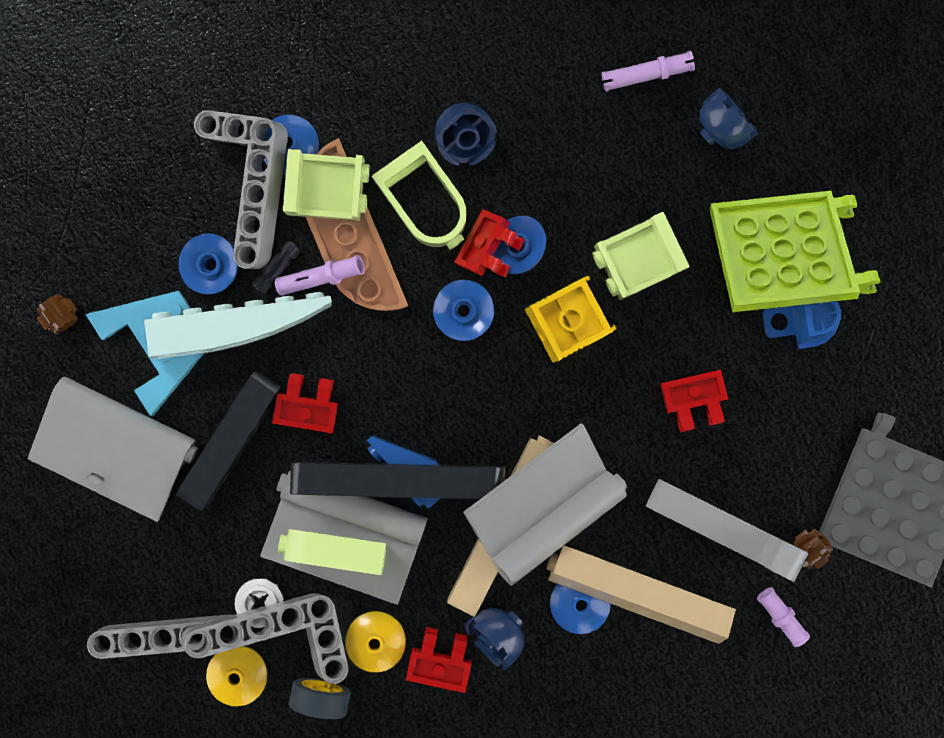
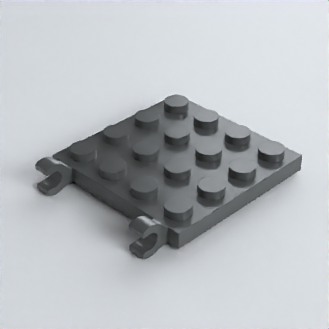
(890, 506)

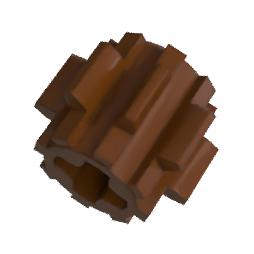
(57, 314)
(816, 546)

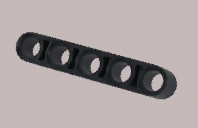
(229, 441)

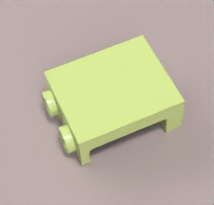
(325, 186)
(640, 257)

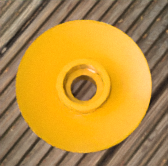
(380, 627)
(247, 665)

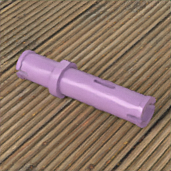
(647, 71)
(330, 273)

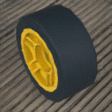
(319, 698)

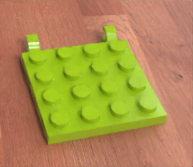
(787, 251)

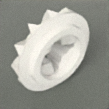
(257, 587)

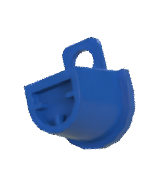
(810, 322)

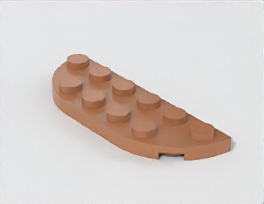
(344, 239)

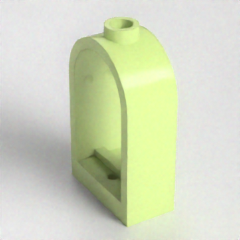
(402, 167)
(333, 551)

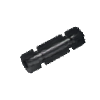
(276, 267)

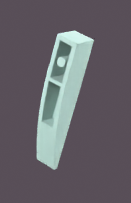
(227, 326)

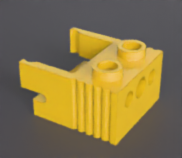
(569, 320)

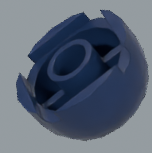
(725, 122)
(465, 134)
(497, 635)

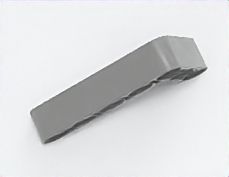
(254, 179)
(727, 530)
(274, 627)

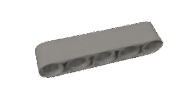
(150, 637)

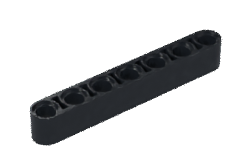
(394, 480)

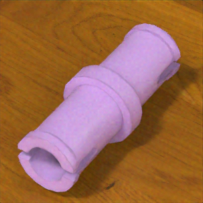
(783, 617)

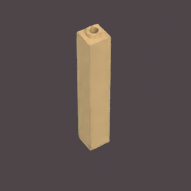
(479, 569)
(640, 594)

